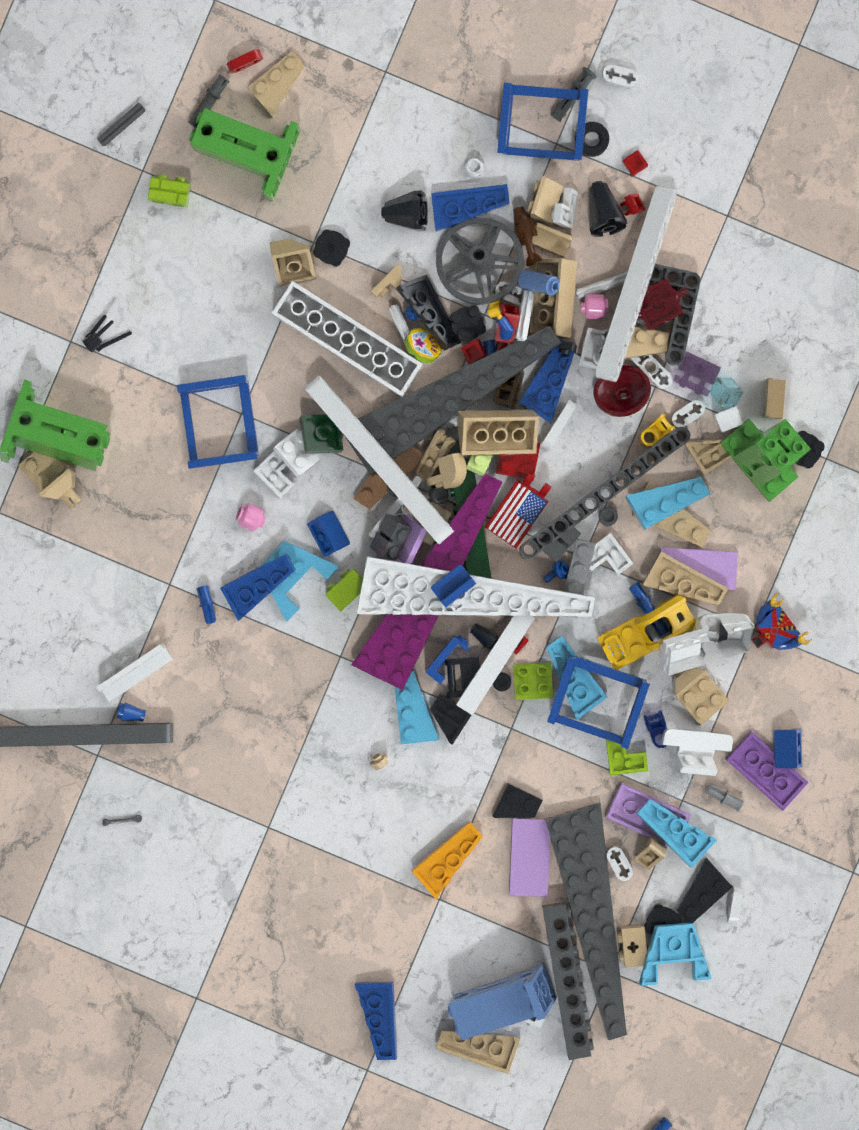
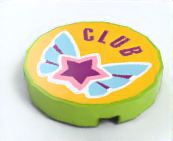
(422, 345)

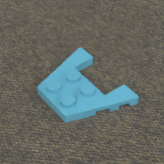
(302, 562)
(671, 945)

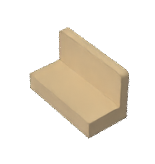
(551, 240)
(774, 398)

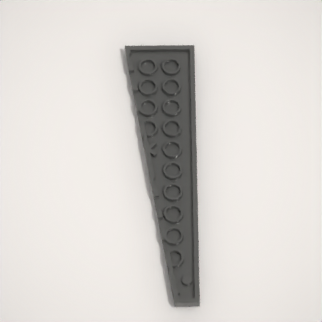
(422, 412)
(583, 867)

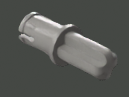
(724, 797)

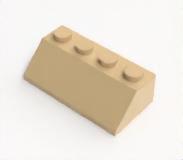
(555, 309)
(497, 432)

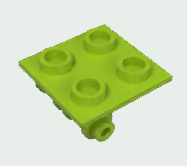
(533, 681)

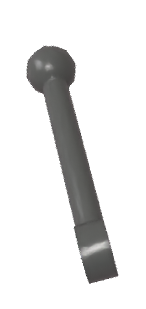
(138, 818)

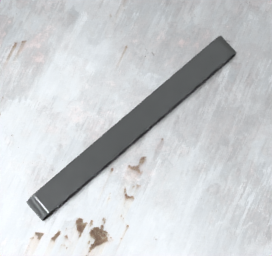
(614, 489)
(86, 734)

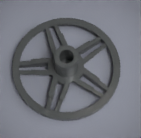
(479, 260)

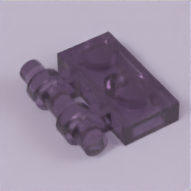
(698, 368)

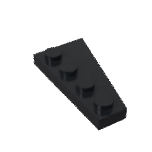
(429, 309)

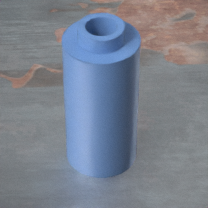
(538, 282)

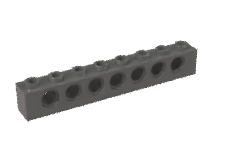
(574, 1048)

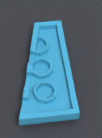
(582, 690)
(413, 715)

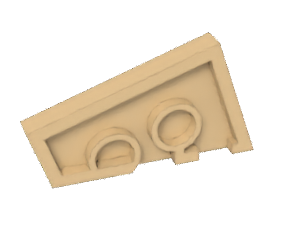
(276, 82)
(647, 342)

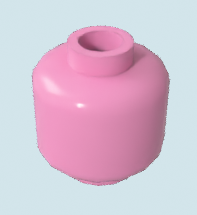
(594, 306)
(250, 517)

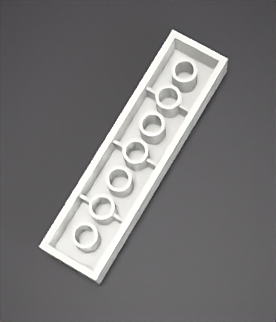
(347, 339)

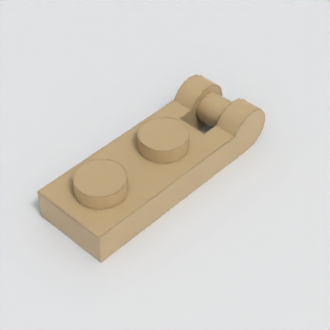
(429, 466)

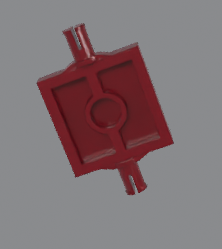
(661, 304)

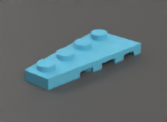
(662, 502)
(681, 837)

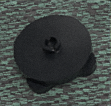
(331, 247)
(467, 323)
(813, 455)
(661, 916)

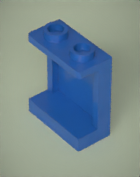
(432, 670)

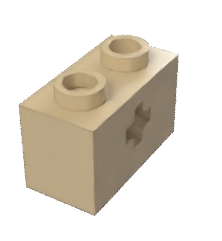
(634, 934)

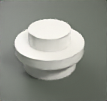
(474, 167)

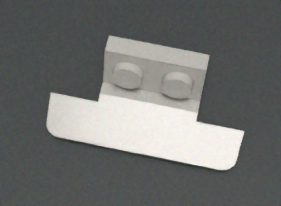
(696, 749)

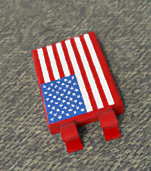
(518, 511)

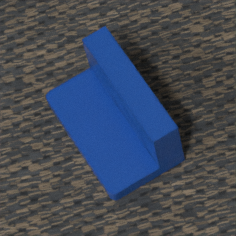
(328, 533)
(453, 585)
(788, 748)

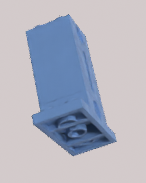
(503, 1002)

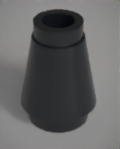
(484, 636)

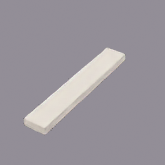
(494, 662)

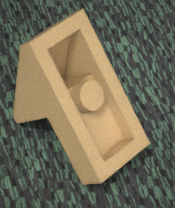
(392, 278)
(651, 853)

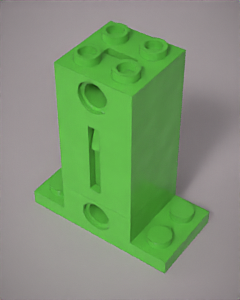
(245, 147)
(53, 433)
(766, 455)

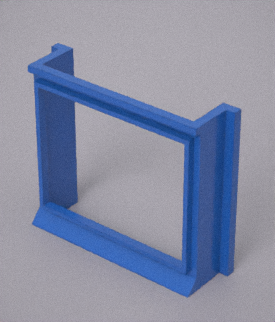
(506, 113)
(215, 384)
(617, 675)

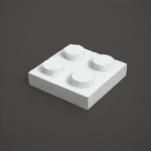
(293, 454)

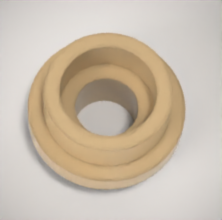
(379, 761)

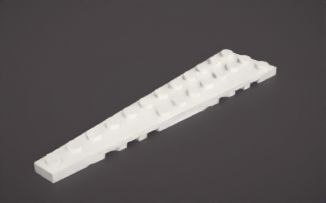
(406, 589)

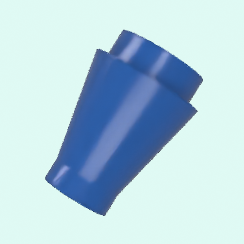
(128, 712)

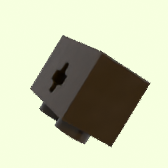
(508, 392)

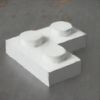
(564, 212)
(271, 474)
(610, 550)

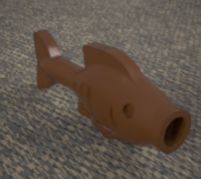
(525, 230)

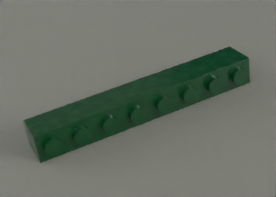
(477, 559)

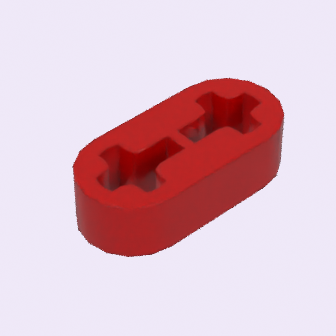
(244, 61)

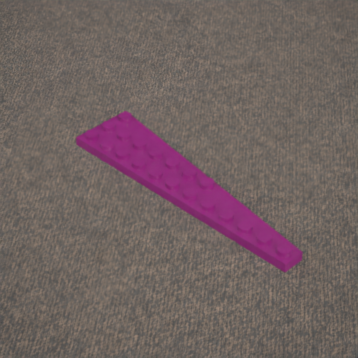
(401, 638)

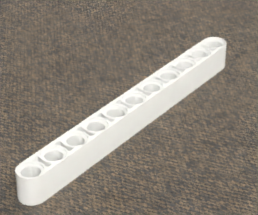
(636, 284)
(379, 459)

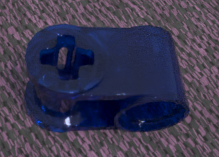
(655, 727)

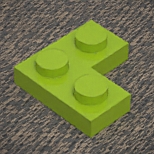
(624, 763)

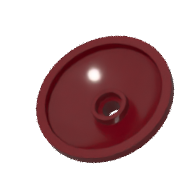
(631, 384)

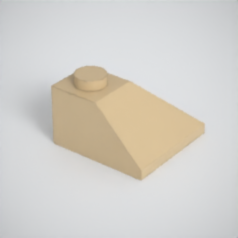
(291, 261)

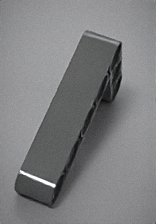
(688, 310)

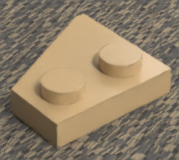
(708, 454)

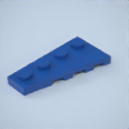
(464, 204)
(547, 385)
(254, 586)
(379, 1012)

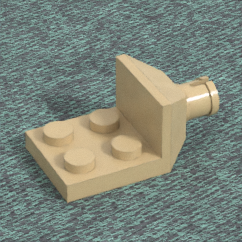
(51, 477)
(698, 694)

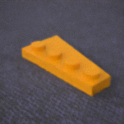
(445, 860)

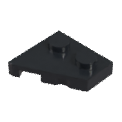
(449, 717)
(517, 804)

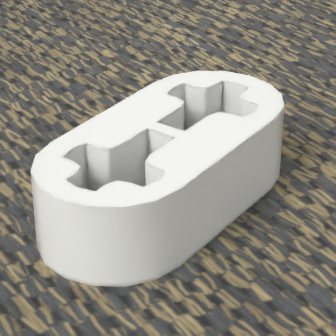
(618, 81)
(510, 298)
(685, 410)
(623, 860)
(735, 905)

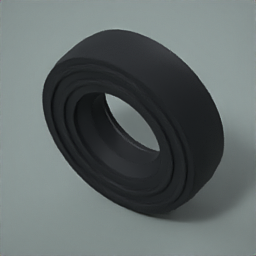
(603, 143)

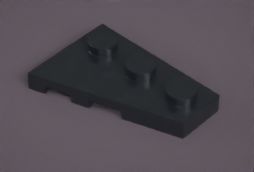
(704, 892)

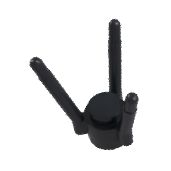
(93, 339)

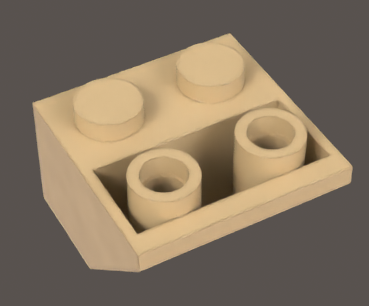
(547, 194)

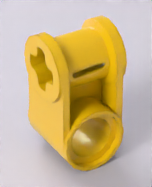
(658, 429)

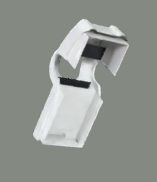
(685, 650)

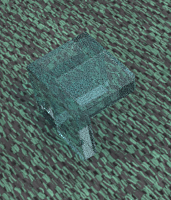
(726, 392)

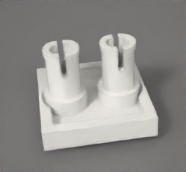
(592, 347)

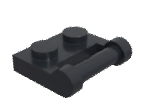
(468, 668)

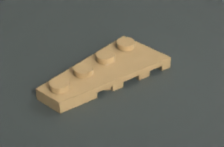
(682, 525)
(677, 578)
(484, 1049)

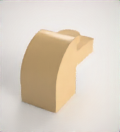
(452, 471)

